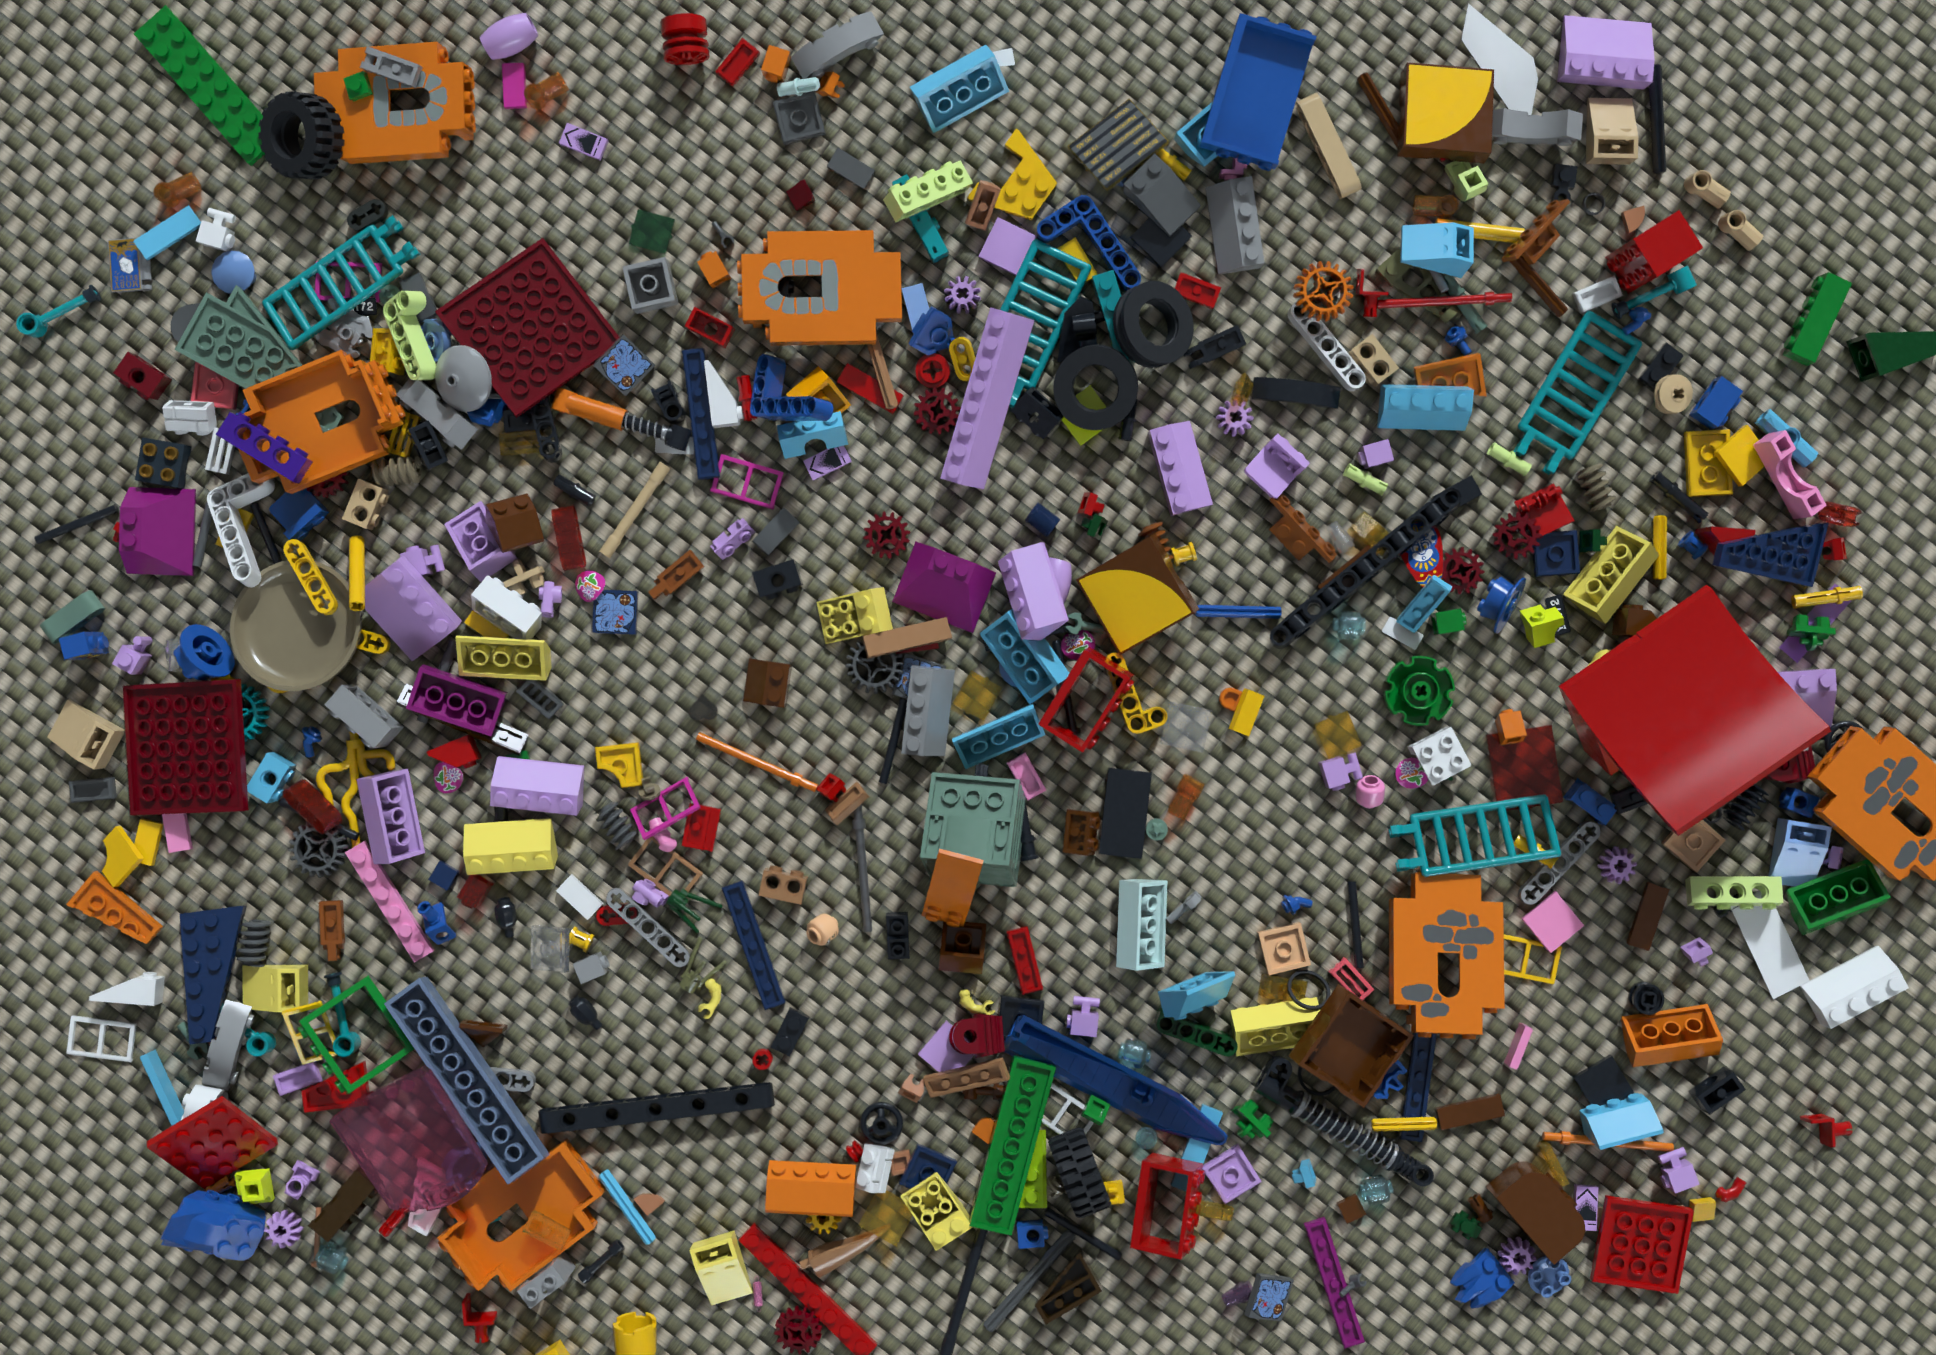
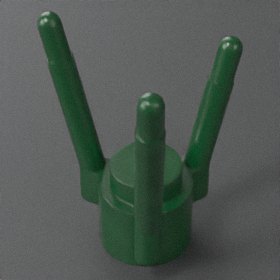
(678, 901)

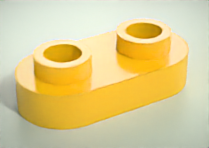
(962, 358)

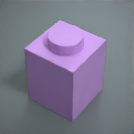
(1375, 454)

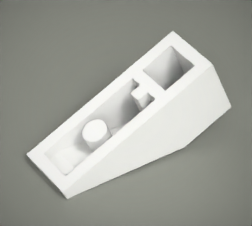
(722, 404)
(141, 990)

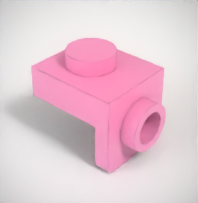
(1235, 172)

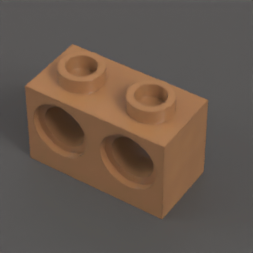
(782, 891)

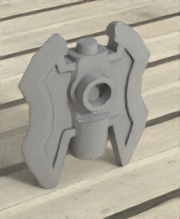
(345, 332)

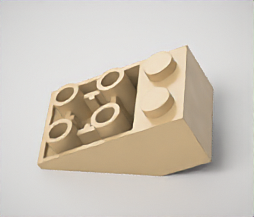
(1611, 131)
(85, 735)

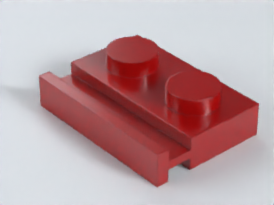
(702, 828)

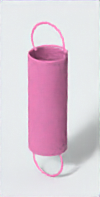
(757, 1292)

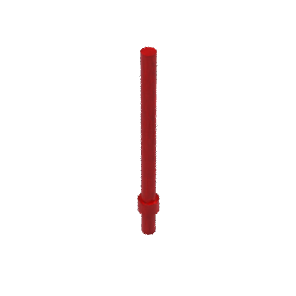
(1488, 298)

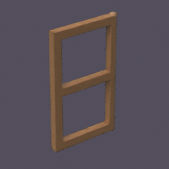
(665, 868)

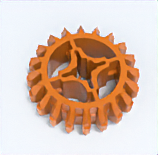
(1320, 283)

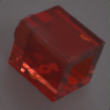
(474, 891)

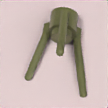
(691, 980)

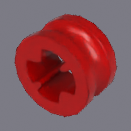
(761, 1052)
(855, 1151)

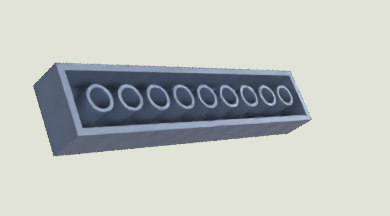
(467, 1079)

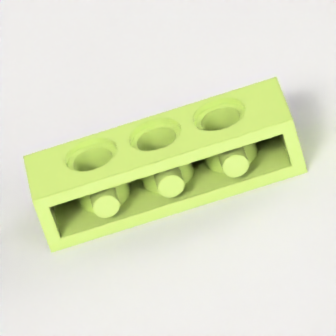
(1769, 887)

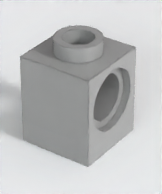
(591, 967)

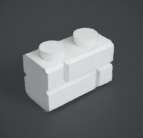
(189, 417)
(874, 1168)

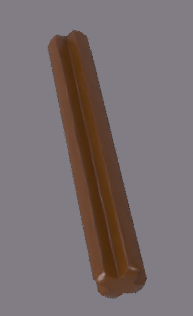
(1379, 106)
(1539, 286)

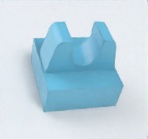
(1305, 1174)

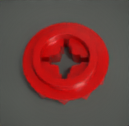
(939, 363)

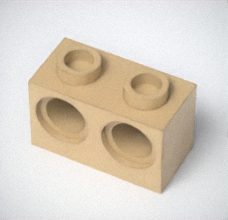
(1377, 356)
(359, 502)

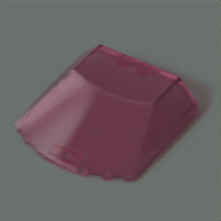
(412, 1143)

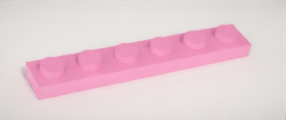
(390, 902)

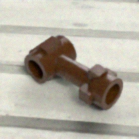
(995, 1091)

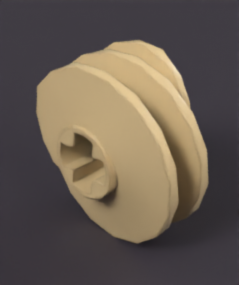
(1673, 394)

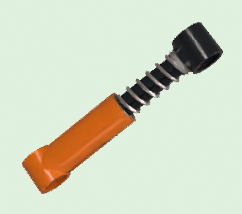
(618, 418)

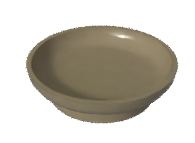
(285, 638)

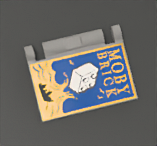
(128, 266)

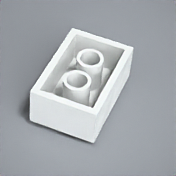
(506, 609)

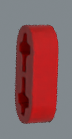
(614, 920)

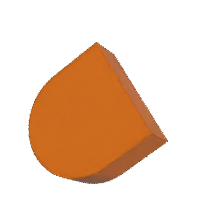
(1229, 698)
(984, 1129)

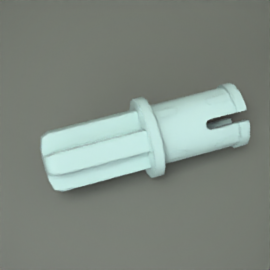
(798, 86)

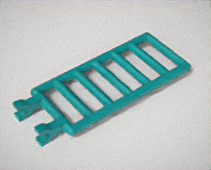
(395, 260)
(1009, 303)
(1557, 371)
(1479, 809)

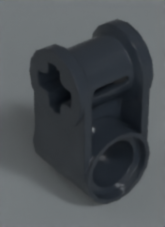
(668, 398)

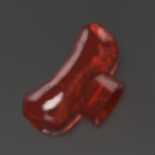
(1839, 514)

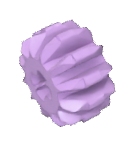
(962, 287)
(1231, 410)
(1620, 872)
(277, 1234)
(1508, 1255)

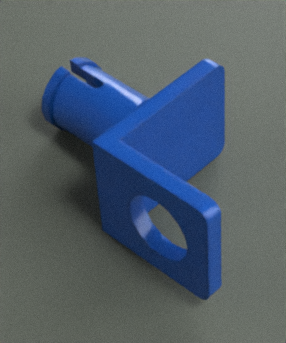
(435, 921)

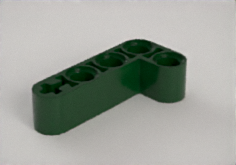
(1195, 1034)

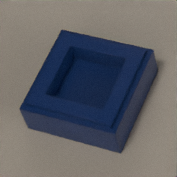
(443, 875)

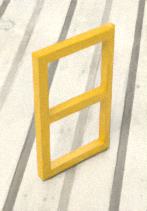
(1525, 960)
(295, 1037)

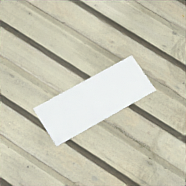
(1771, 948)

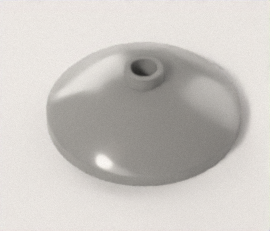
(463, 378)

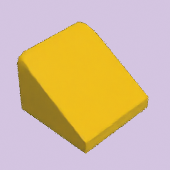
(1703, 1209)

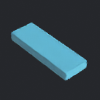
(167, 233)
(1424, 604)

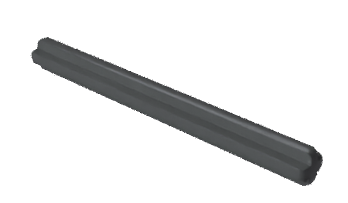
(1029, 1280)

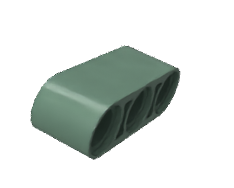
(72, 616)

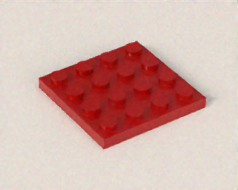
(212, 1142)
(1641, 1244)

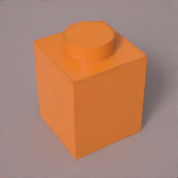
(776, 64)
(713, 269)
(1510, 727)

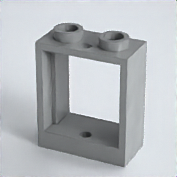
(547, 1278)

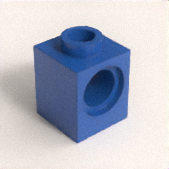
(1806, 804)
(1024, 1240)

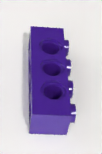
(232, 432)

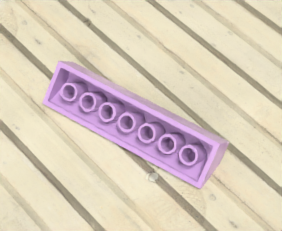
(987, 398)

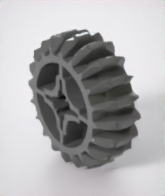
(869, 683)
(325, 854)

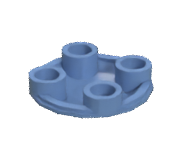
(233, 269)
(1548, 1278)

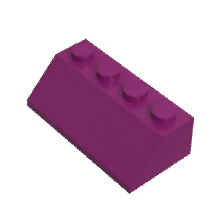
(456, 700)

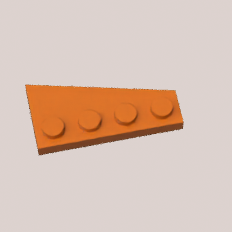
(114, 908)

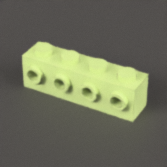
(927, 191)

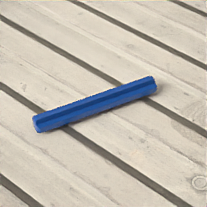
(1239, 611)

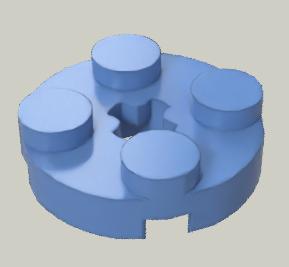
(436, 330)

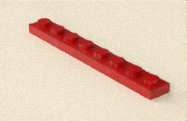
(807, 1291)

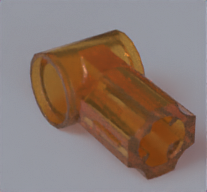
(548, 88)
(180, 189)
(1433, 206)
(1187, 791)

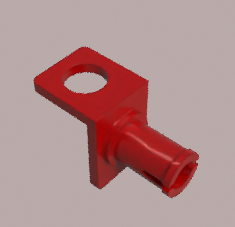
(1371, 297)
(1828, 1128)
(479, 1320)

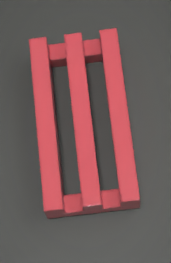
(1339, 966)

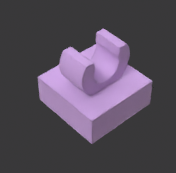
(1835, 857)
(1697, 951)

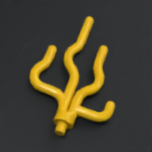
(355, 759)

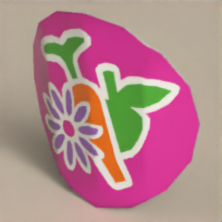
(589, 585)
(1075, 644)
(1410, 773)
(447, 777)

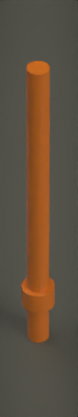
(795, 779)
(1566, 1138)

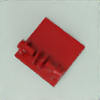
(1547, 508)

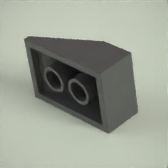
(1161, 195)

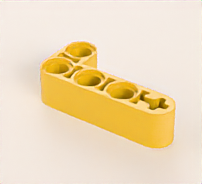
(1136, 711)

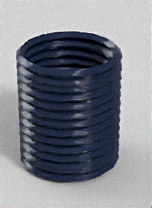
(1042, 519)

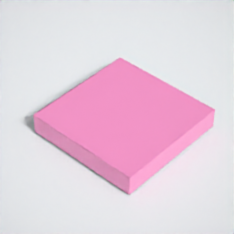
(1552, 922)

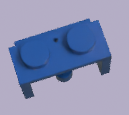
(1590, 801)

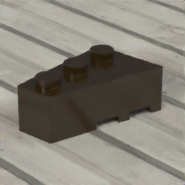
(344, 1205)
(1069, 1289)

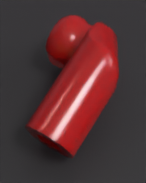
(1731, 1193)

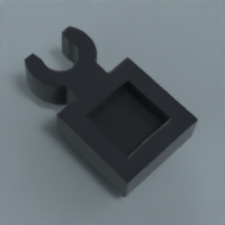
(1563, 179)

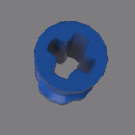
(1690, 538)

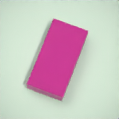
(514, 85)

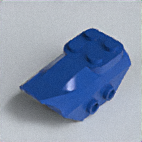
(216, 1225)

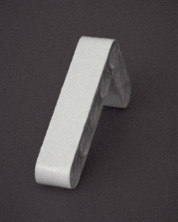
(1324, 334)
(227, 530)

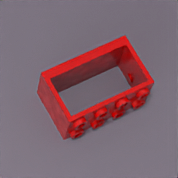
(1653, 252)
(1066, 689)
(1145, 1201)

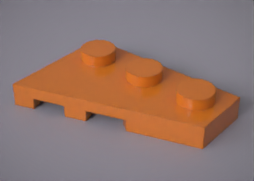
(1454, 372)

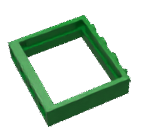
(319, 1049)

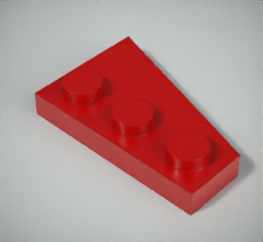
(327, 1096)

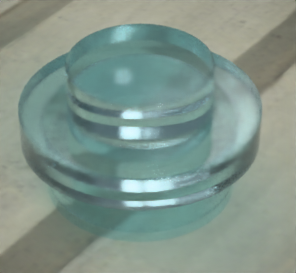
(1146, 1138)

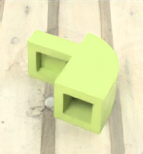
(1466, 180)

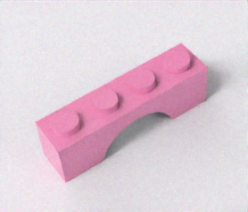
(1799, 497)

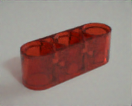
(568, 537)
(312, 806)

